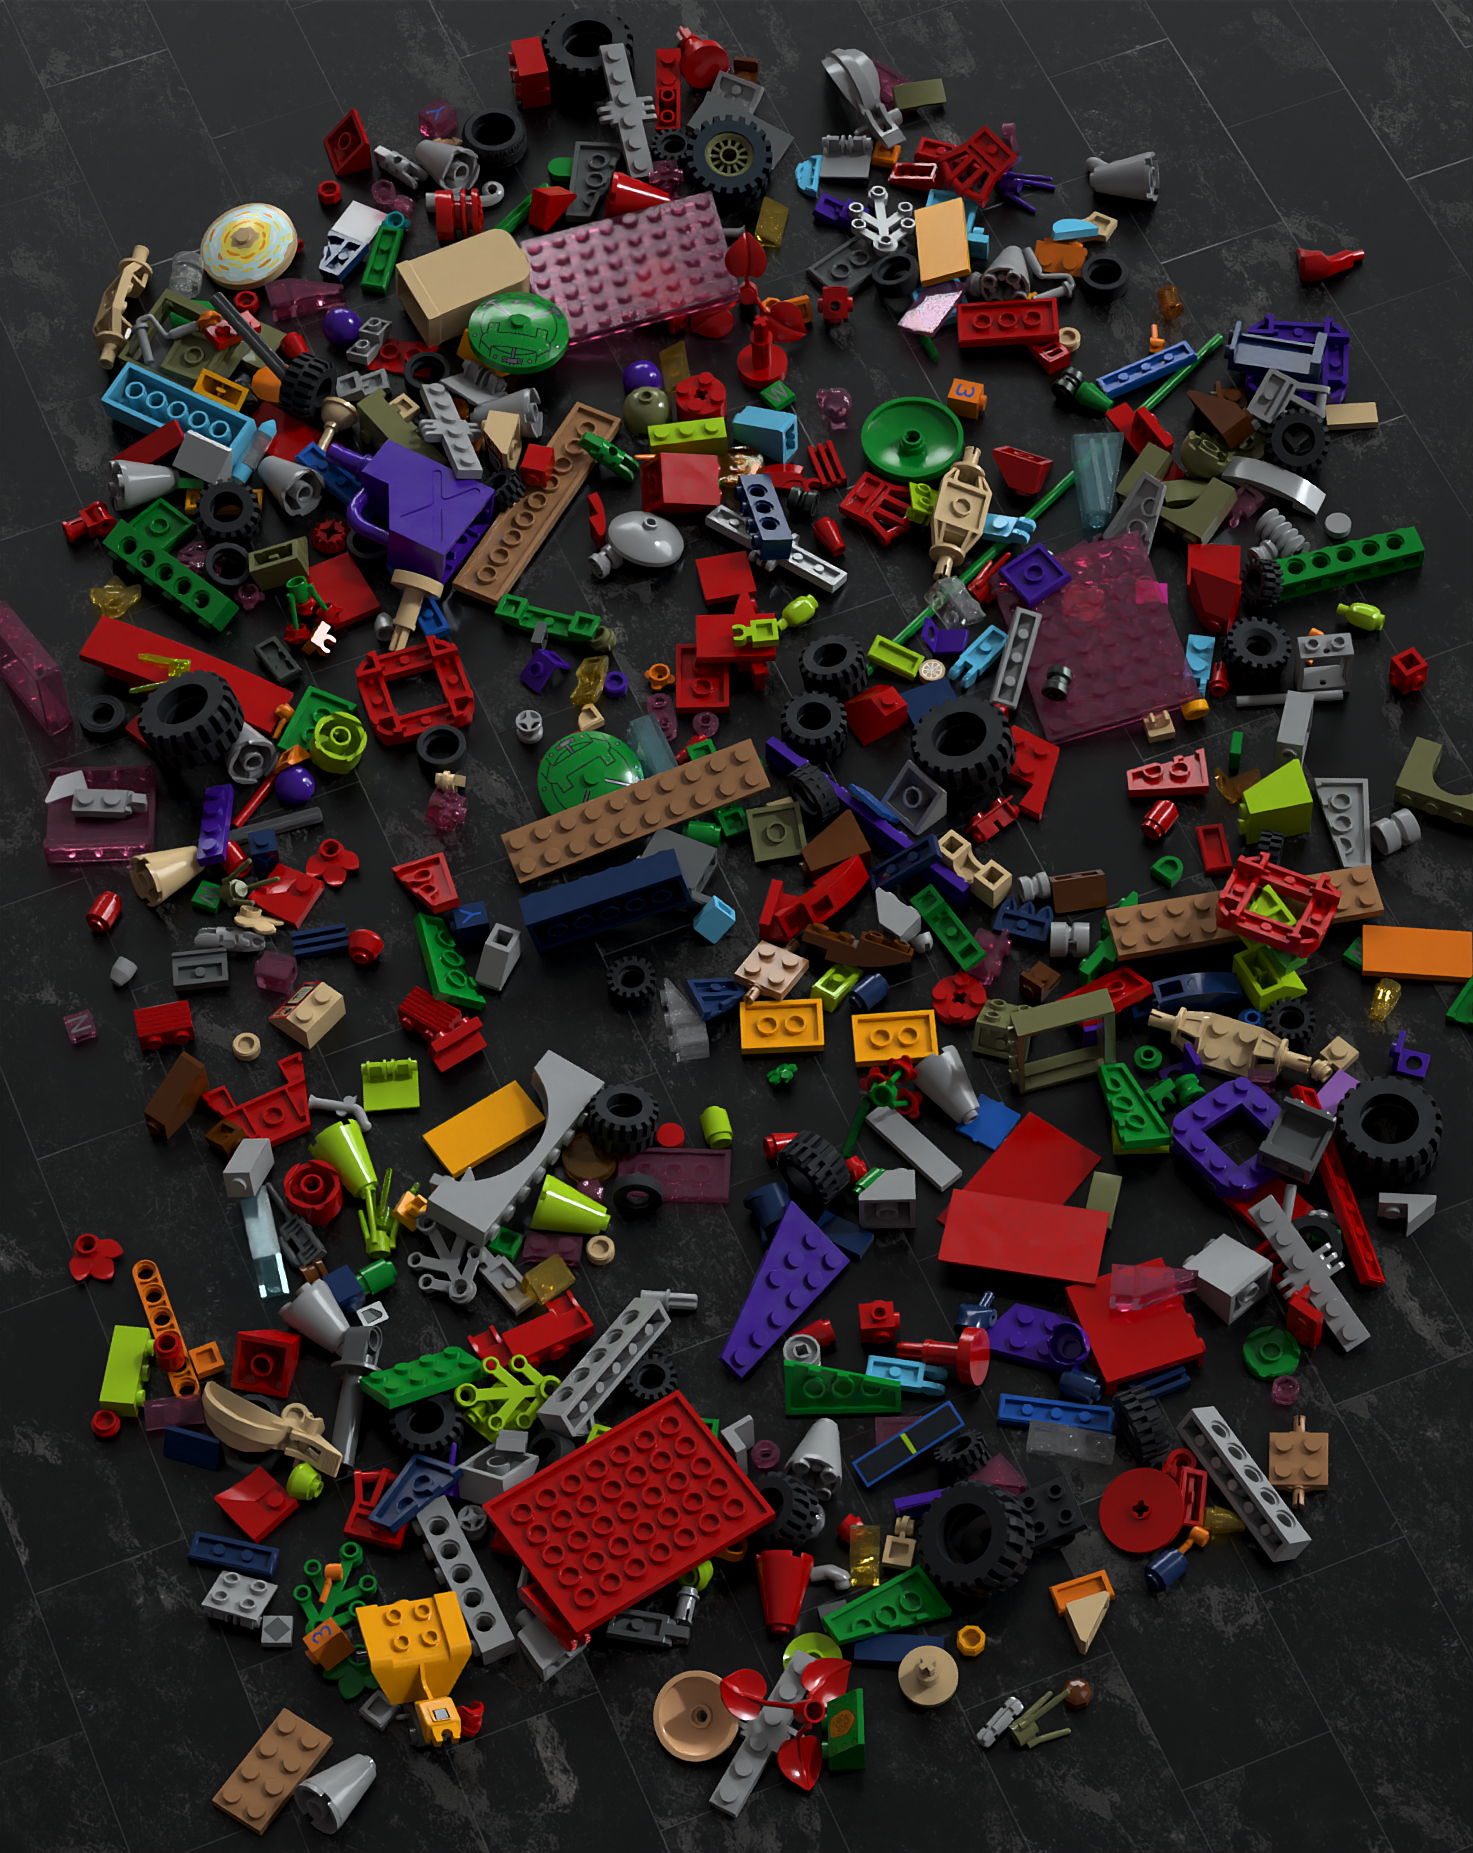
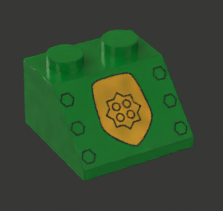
(845, 1732)

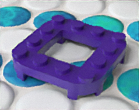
(1335, 360)
(1189, 1137)

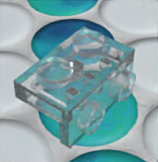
(953, 603)

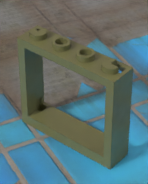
(190, 310)
(1055, 1016)

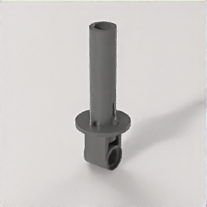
(357, 1361)

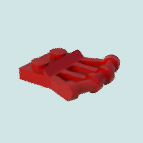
(988, 153)
(867, 500)
(357, 1523)

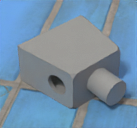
(542, 1646)

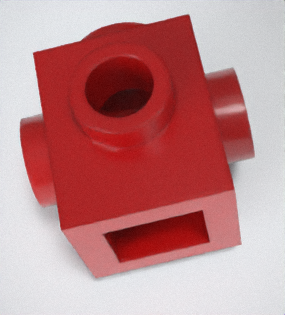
(832, 294)
(1408, 671)
(878, 1322)

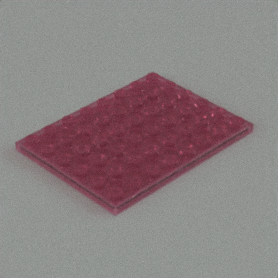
(634, 267)
(1111, 635)

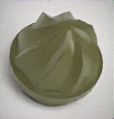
(604, 639)

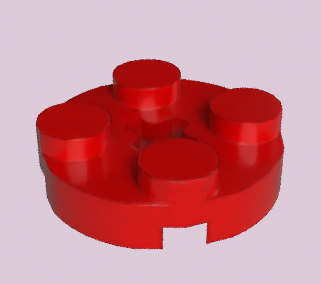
(958, 986)

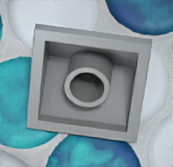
(204, 458)
(916, 799)

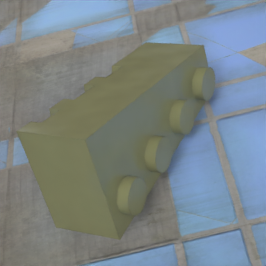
(384, 422)

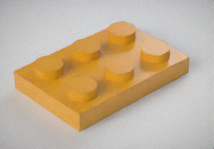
(782, 1026)
(893, 1035)

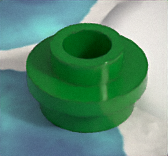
(1144, 1064)

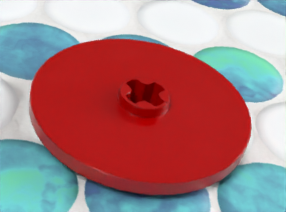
(1127, 1495)

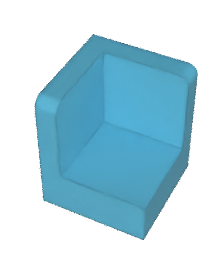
(714, 919)

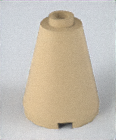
(163, 872)

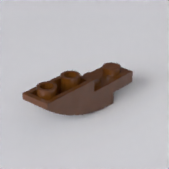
(869, 951)

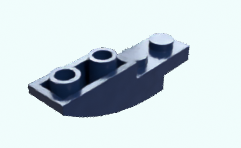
(1190, 991)

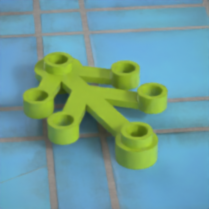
(514, 1392)

